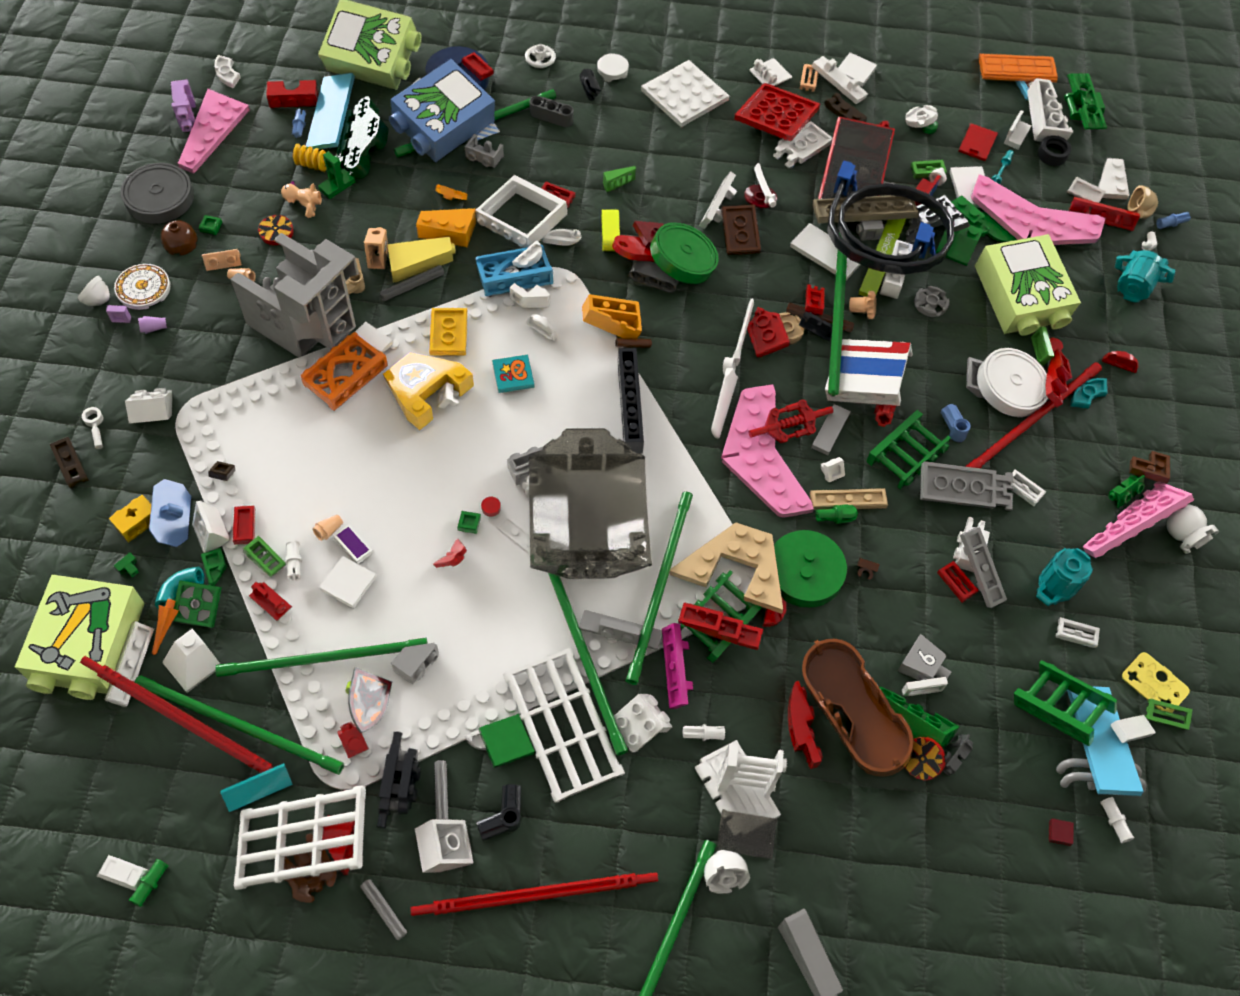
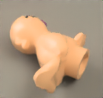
(306, 197)

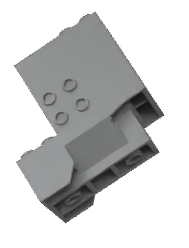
(301, 313)

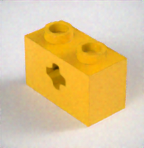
(133, 518)

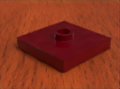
(646, 231)

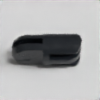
(590, 84)

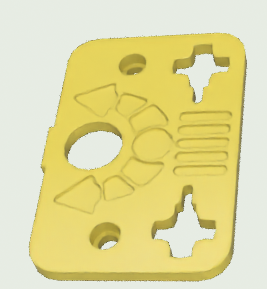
(1150, 686)

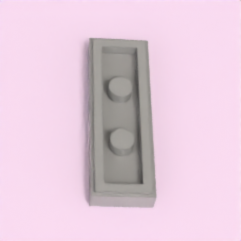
(830, 430)

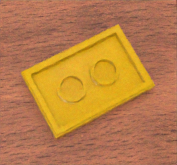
(448, 331)

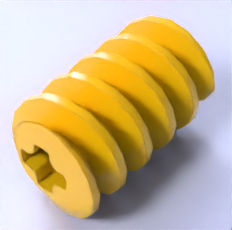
(308, 157)

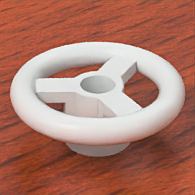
(541, 52)

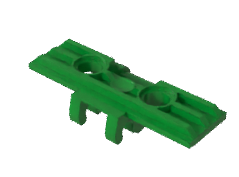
(1092, 102)

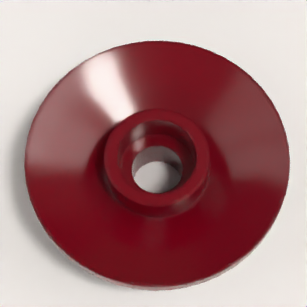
(755, 196)

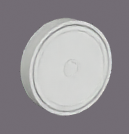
(1012, 382)

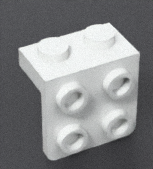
(641, 721)

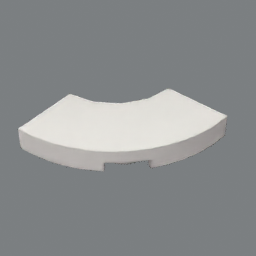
(224, 71)

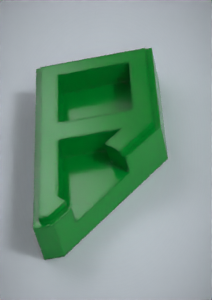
(214, 565)

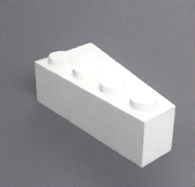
(1046, 111)

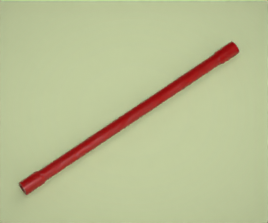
(1087, 374)

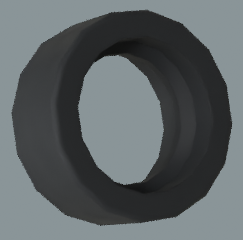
(1058, 143)

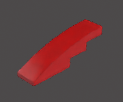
(1057, 375)
(720, 626)

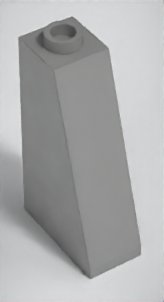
(809, 954)

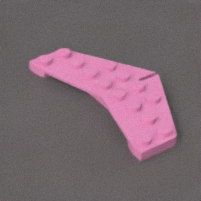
(1026, 219)
(757, 460)

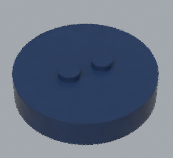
(456, 55)

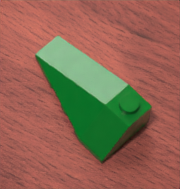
(920, 722)

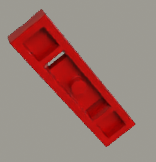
(1113, 216)

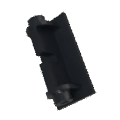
(816, 325)

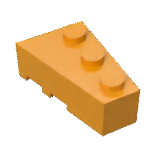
(455, 223)
(613, 315)

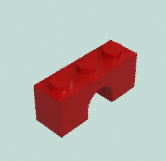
(304, 95)

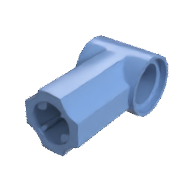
(958, 426)

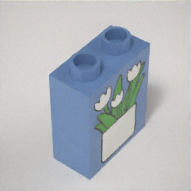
(442, 110)

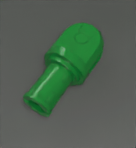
(837, 514)

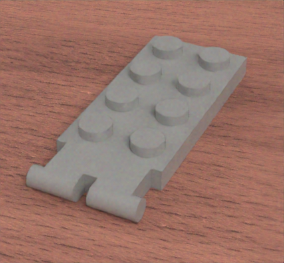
(965, 486)

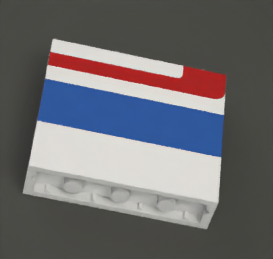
(871, 372)

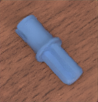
(298, 123)
(1173, 220)

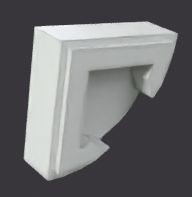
(475, 739)

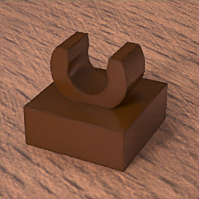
(867, 565)

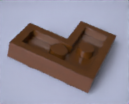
(1156, 468)

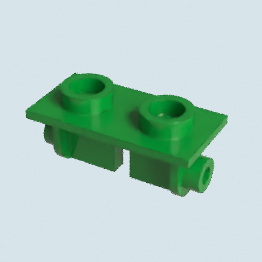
(1129, 489)

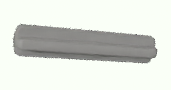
(441, 790)
(383, 909)

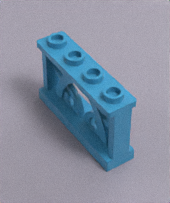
(501, 281)

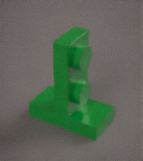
(337, 179)

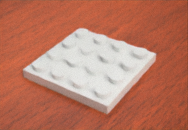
(685, 93)

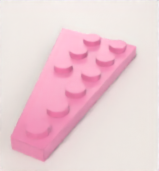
(212, 125)

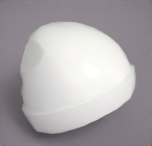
(95, 293)

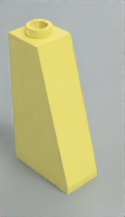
(419, 256)

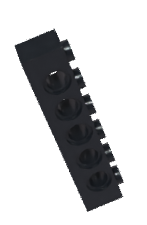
(630, 399)

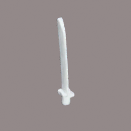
(769, 198)

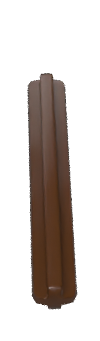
(799, 311)

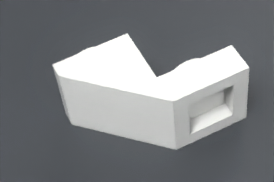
(534, 298)

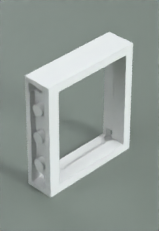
(531, 192)

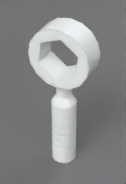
(94, 423)

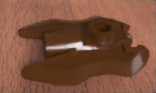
(305, 885)

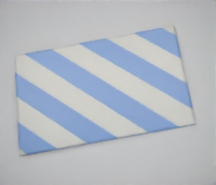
(487, 131)

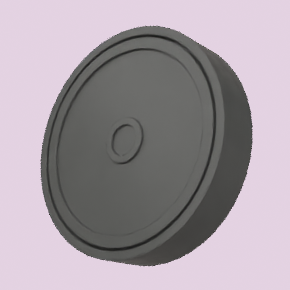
(157, 193)

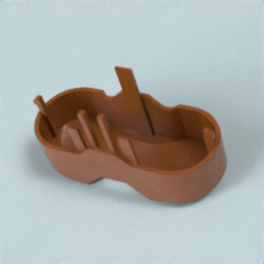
(838, 679)

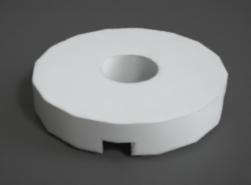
(921, 116)

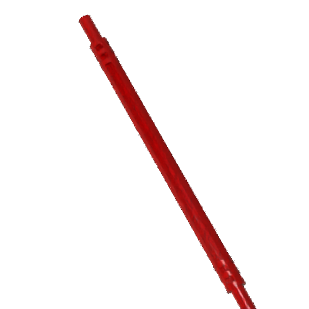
(177, 715)
(533, 894)

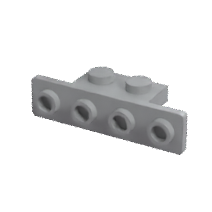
(617, 628)

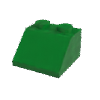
(963, 244)

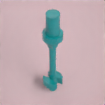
(1006, 160)

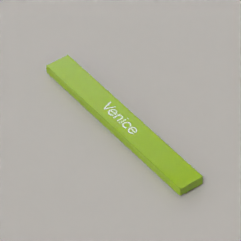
(886, 245)

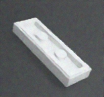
(1132, 728)

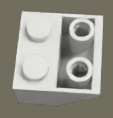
(149, 406)

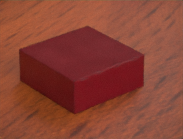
(1061, 832)

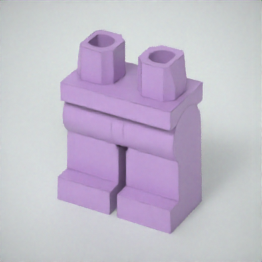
(183, 104)

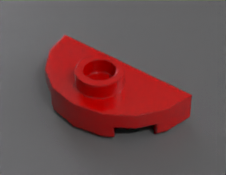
(1122, 360)
(772, 617)

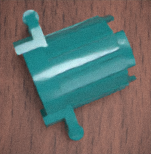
(1142, 274)
(1064, 576)

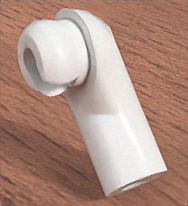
(1151, 242)

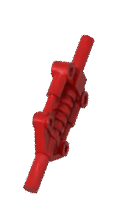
(806, 417)

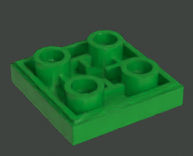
(506, 740)

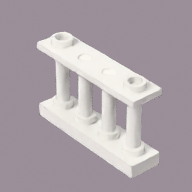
(750, 770)

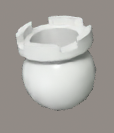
(1190, 527)

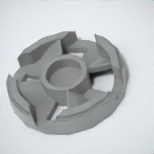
(931, 301)

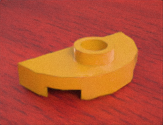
(450, 193)

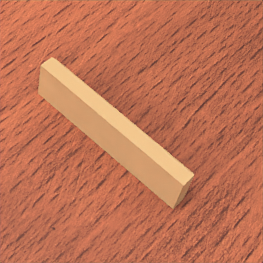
(857, 497)

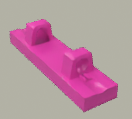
(674, 665)

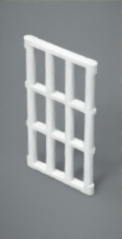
(561, 746)
(315, 847)

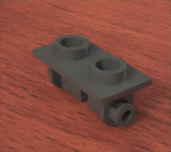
(959, 746)

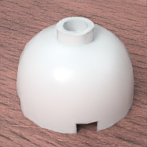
(726, 871)

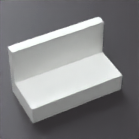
(1017, 132)

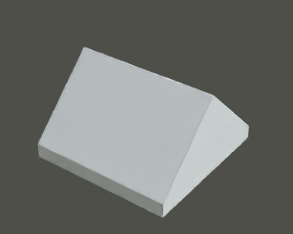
(209, 527)

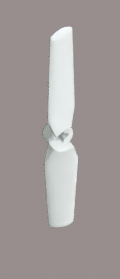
(730, 378)

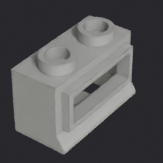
(483, 153)
(519, 459)

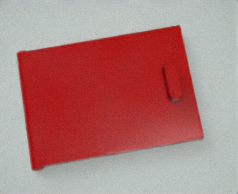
(978, 142)

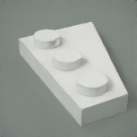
(1114, 180)

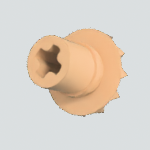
(864, 305)

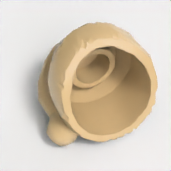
(1143, 202)

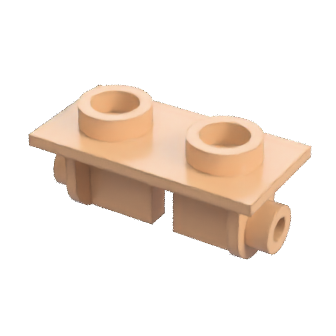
(222, 259)

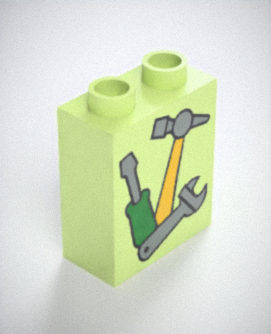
(76, 622)

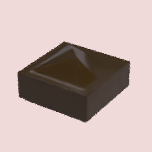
(221, 471)

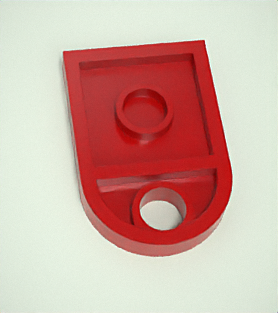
(632, 248)

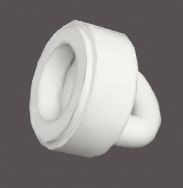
(935, 173)

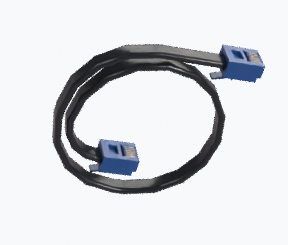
(871, 258)

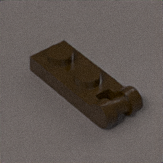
(843, 109)
(68, 461)

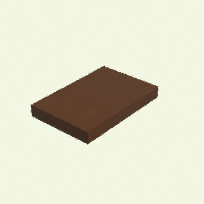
(741, 229)

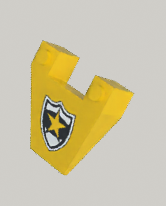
(418, 378)

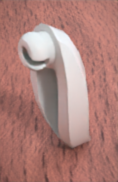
(562, 237)

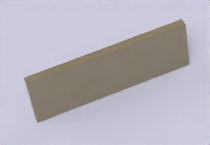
(868, 209)

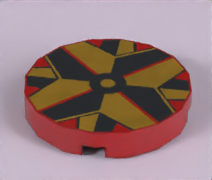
(273, 226)
(926, 759)

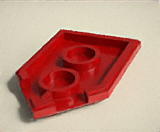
(767, 332)

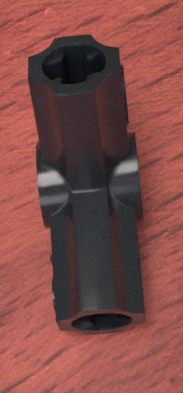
(496, 824)

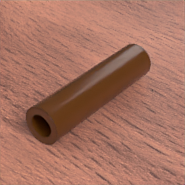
(634, 343)

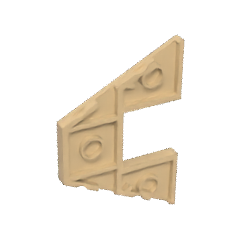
(743, 546)

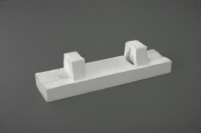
(839, 79)
(725, 190)

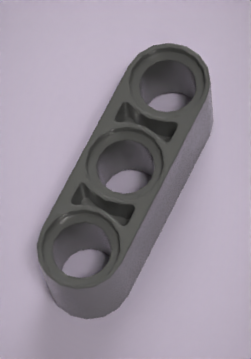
(551, 111)
(651, 275)

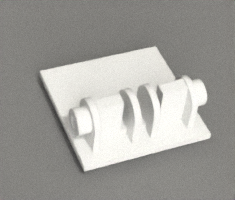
(769, 72)

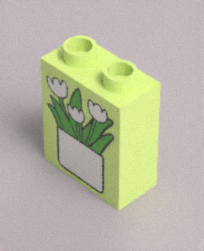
(369, 44)
(1027, 285)

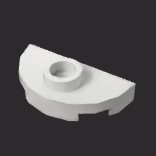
(529, 256)
(542, 325)

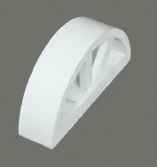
(893, 282)

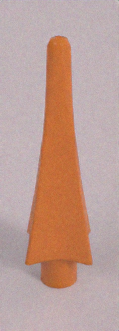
(165, 617)

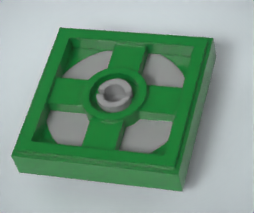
(197, 603)

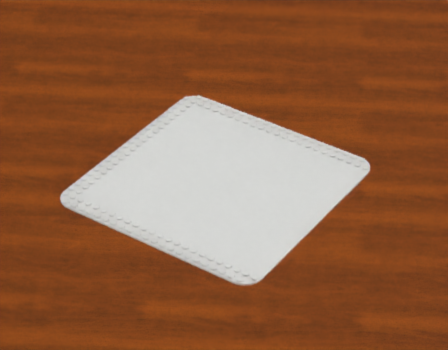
(406, 501)

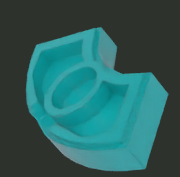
(1088, 391)

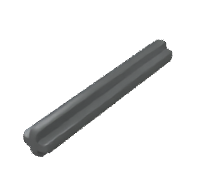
(412, 283)

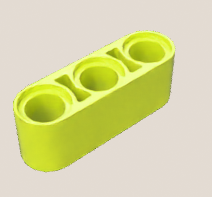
(610, 228)

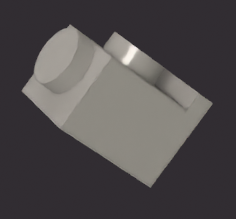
(870, 230)

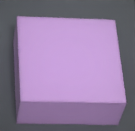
(118, 314)

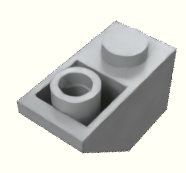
(414, 660)

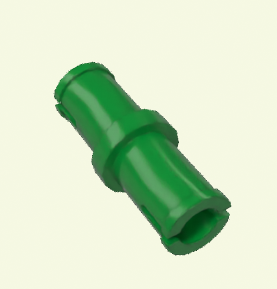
(148, 882)

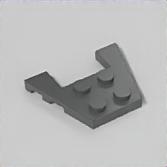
(929, 217)

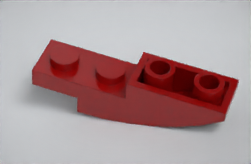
(799, 718)

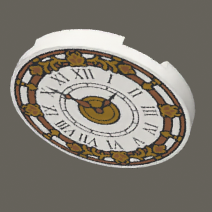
(142, 286)

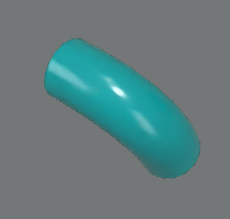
(169, 588)

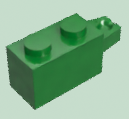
(971, 213)

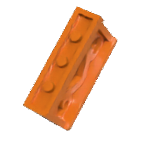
(342, 354)

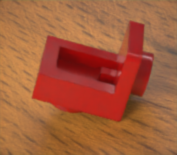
(352, 739)

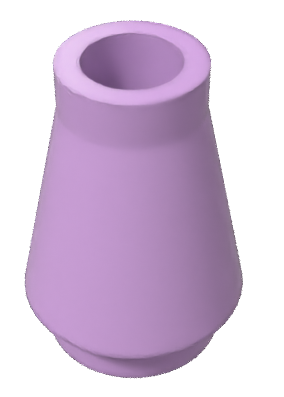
(151, 324)

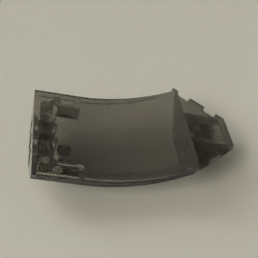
(588, 507)

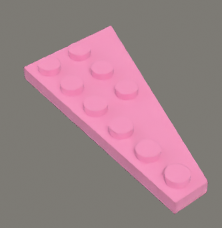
(1139, 515)

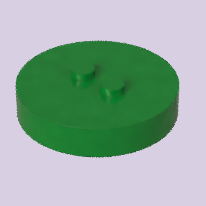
(684, 253)
(809, 568)

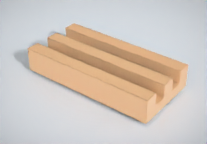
(807, 85)

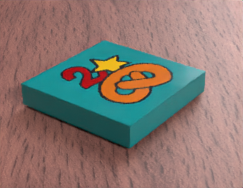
(513, 373)

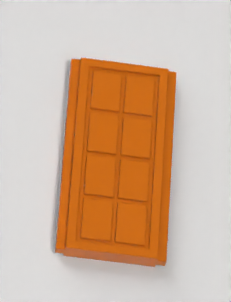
(1017, 67)

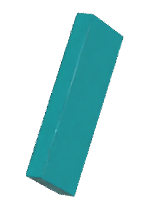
(256, 787)

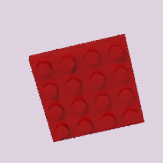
(777, 111)

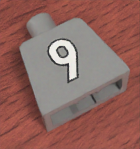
(924, 661)

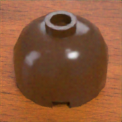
(178, 237)

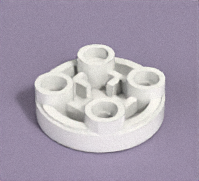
(613, 67)

